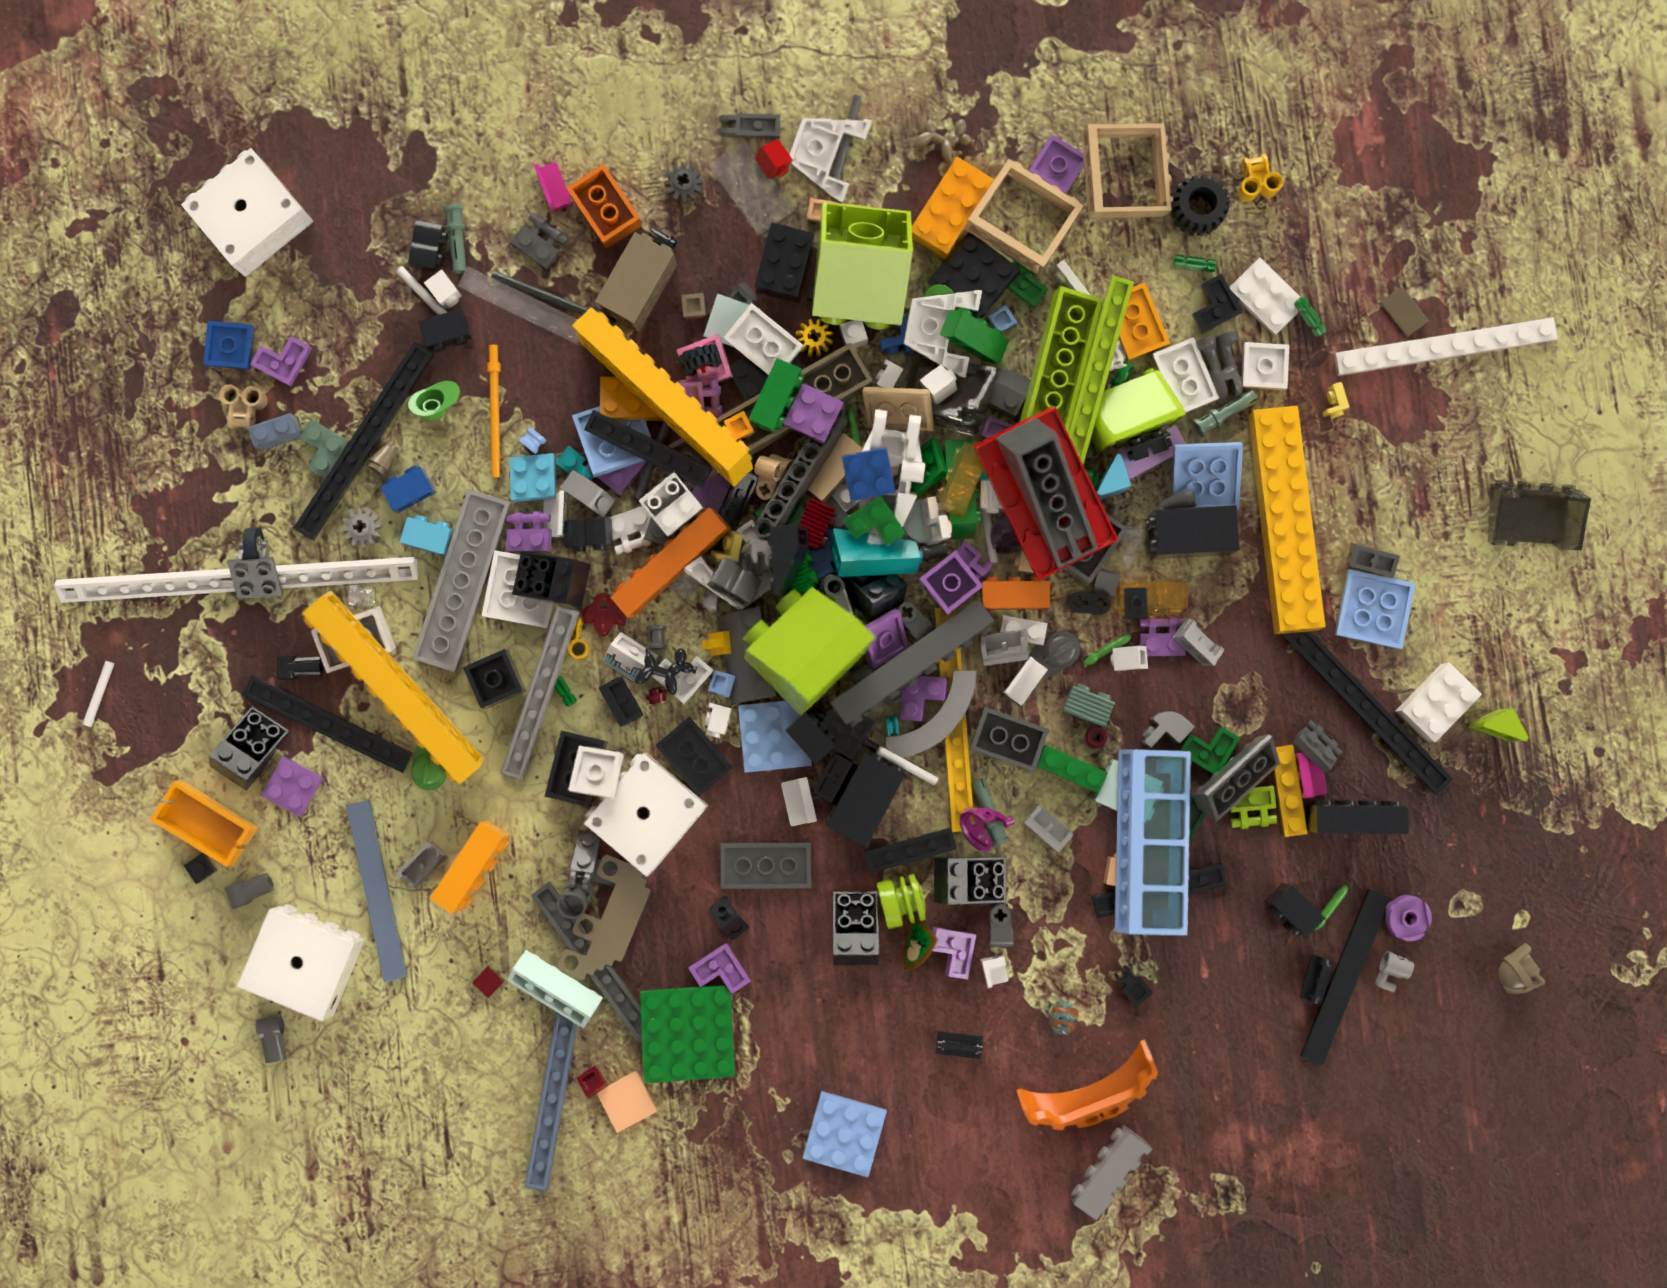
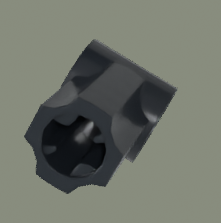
(293, 667)

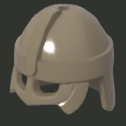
(1517, 969)

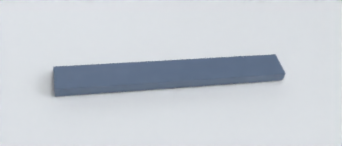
(376, 891)
(551, 1103)

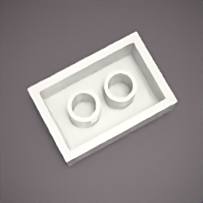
(375, 624)
(1438, 702)

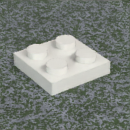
(1265, 366)
(596, 772)

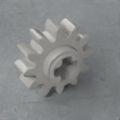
(367, 533)

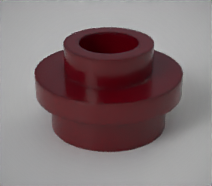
(656, 695)
(1102, 737)

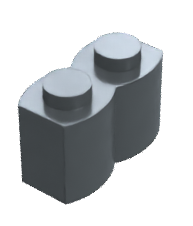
(734, 582)

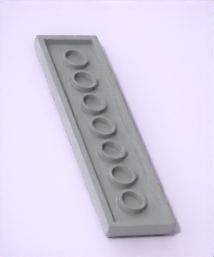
(461, 580)

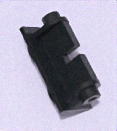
(1156, 440)
(1316, 979)
(959, 1045)

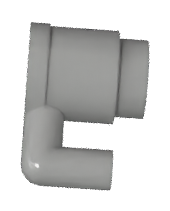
(1395, 966)

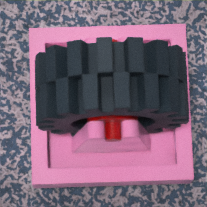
(705, 360)

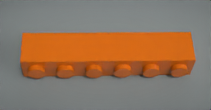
(668, 564)

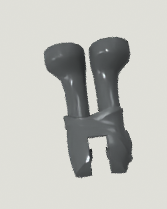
(1230, 373)

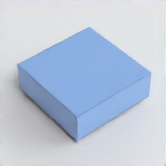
(1002, 319)
(721, 683)

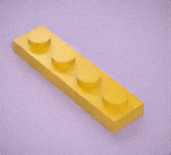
(1289, 793)

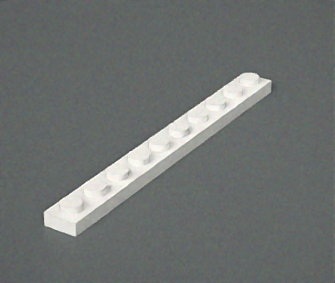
(1445, 346)

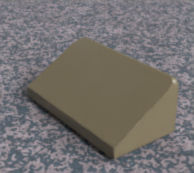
(1404, 311)

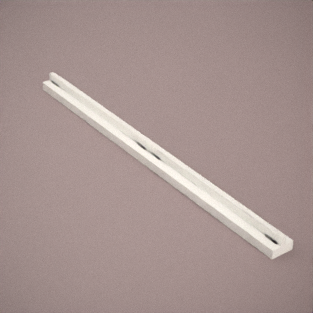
(210, 580)

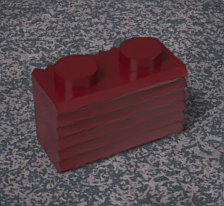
(817, 520)

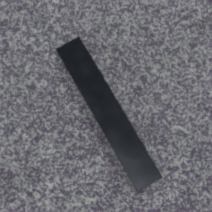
(648, 448)
(1199, 880)

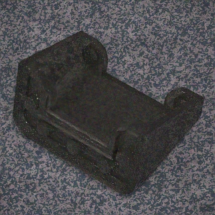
(963, 409)

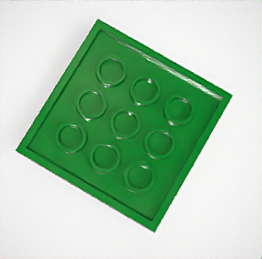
(686, 1033)

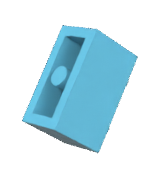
(426, 536)

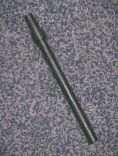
(545, 295)

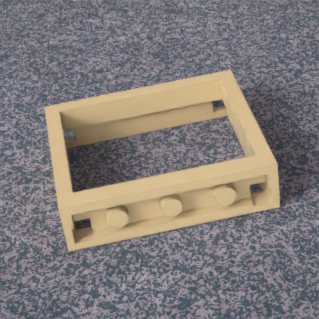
(1093, 176)
(1007, 244)

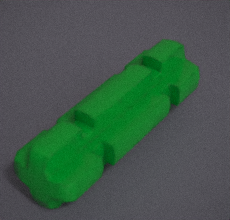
(1194, 263)
(1310, 316)
(564, 692)

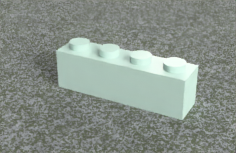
(554, 989)

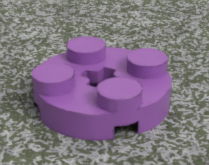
(1396, 915)

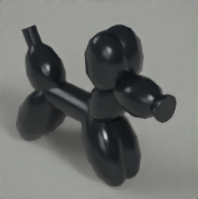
(670, 681)

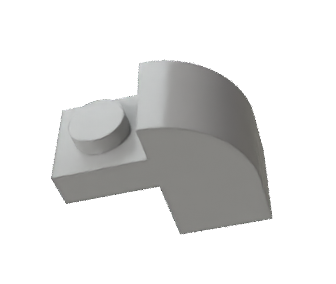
(587, 493)
(1171, 724)

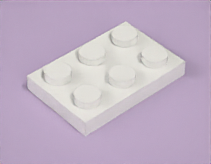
(1266, 296)
(762, 339)
(1186, 374)

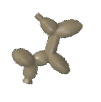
(946, 143)

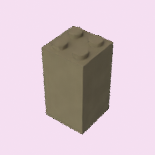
(637, 281)

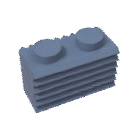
(275, 432)

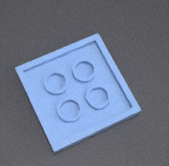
(602, 455)
(1209, 470)
(1374, 609)
(765, 739)
(844, 1134)

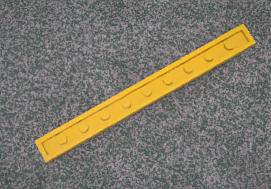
(956, 743)

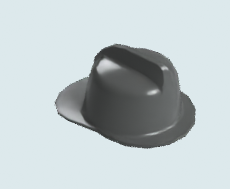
(1057, 652)

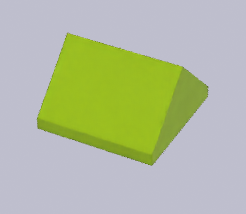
(1501, 724)

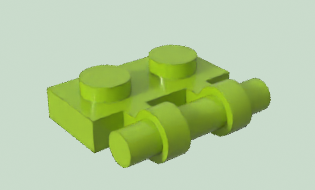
(1257, 799)

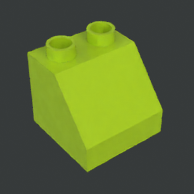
(862, 265)
(806, 647)

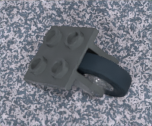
(253, 570)

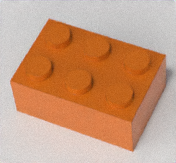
(604, 206)

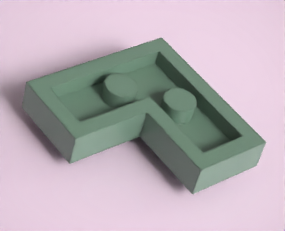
(329, 447)

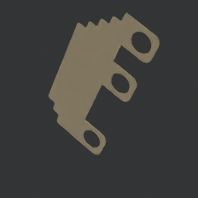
(615, 929)

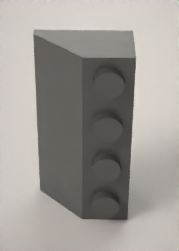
(748, 682)
(1237, 777)

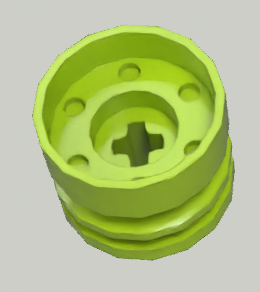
(901, 901)

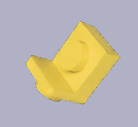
(1337, 397)
(731, 547)

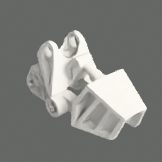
(902, 449)

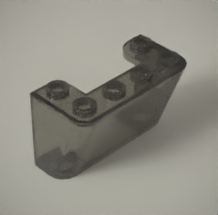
(1537, 514)

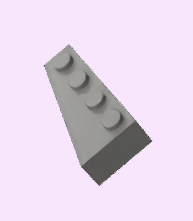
(1110, 1171)

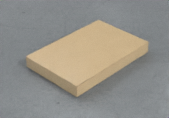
(899, 405)
(832, 472)

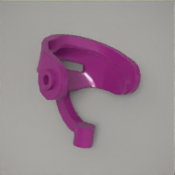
(976, 833)

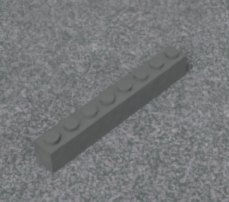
(912, 663)

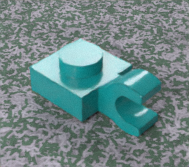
(572, 460)

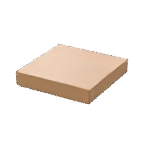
(627, 1101)

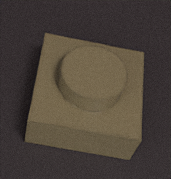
(693, 306)

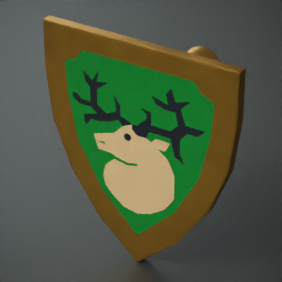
(918, 944)

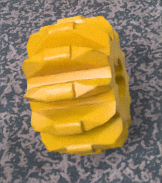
(819, 332)

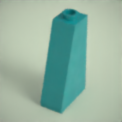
(871, 556)

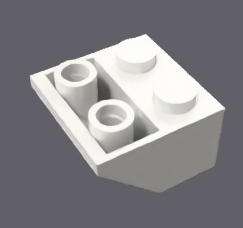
(671, 504)

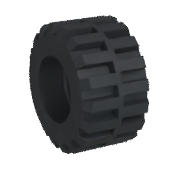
(1212, 193)

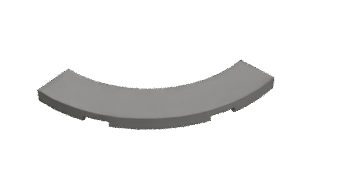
(942, 723)

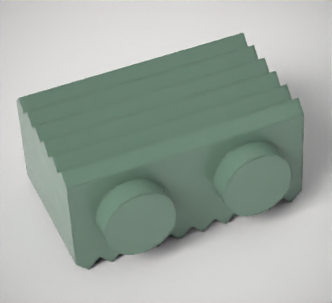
(1088, 706)

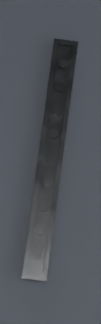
(363, 441)
(1369, 710)

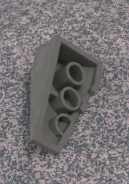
(1008, 393)

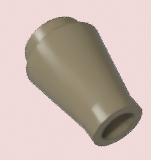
(382, 459)

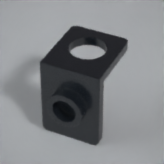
(1135, 603)
(727, 917)

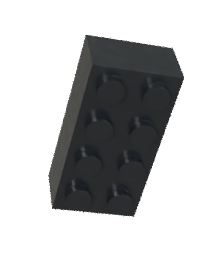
(1361, 818)

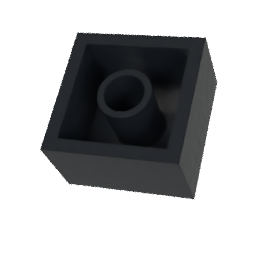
(494, 679)
(1294, 910)

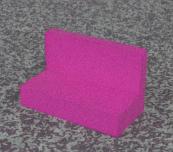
(553, 186)
(1310, 777)

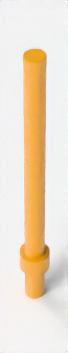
(493, 369)

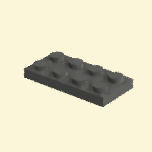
(765, 865)

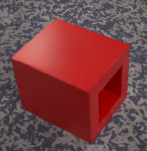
(774, 159)

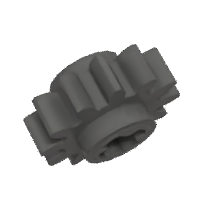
(685, 190)

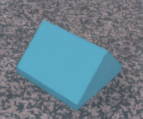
(1114, 479)

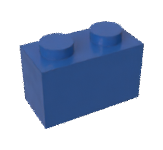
(408, 489)

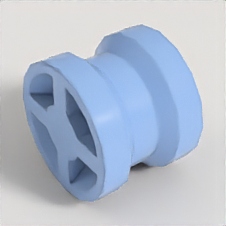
(532, 440)

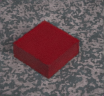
(488, 981)
(592, 1082)

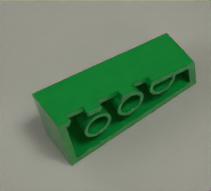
(962, 527)

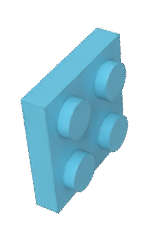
(533, 477)

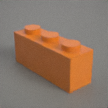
(1015, 594)

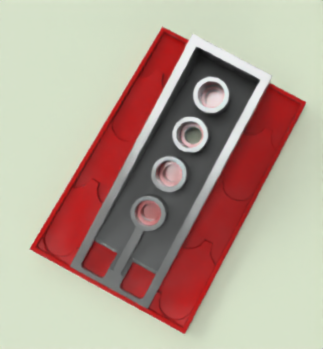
(1045, 493)

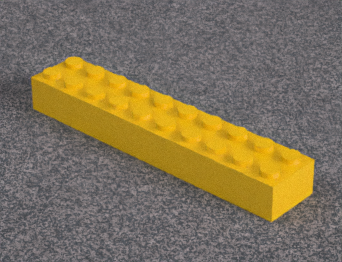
(664, 396)
(1286, 520)
(393, 687)

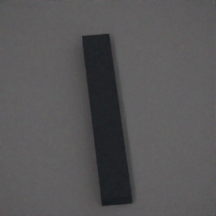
(327, 723)
(1345, 977)

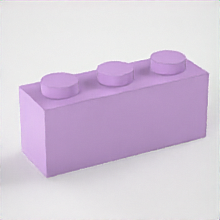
(1143, 465)

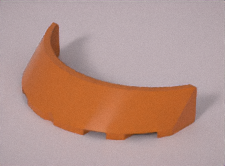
(1094, 1102)

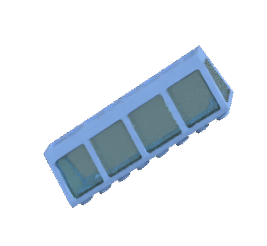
(1152, 842)

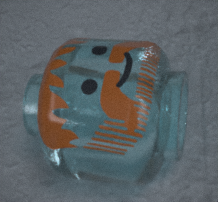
(1063, 1017)

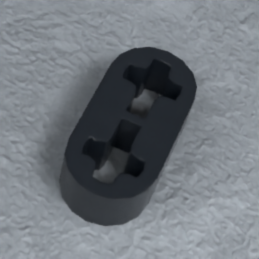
(1087, 609)

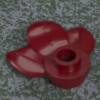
(603, 617)

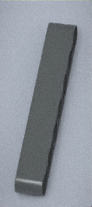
(798, 485)

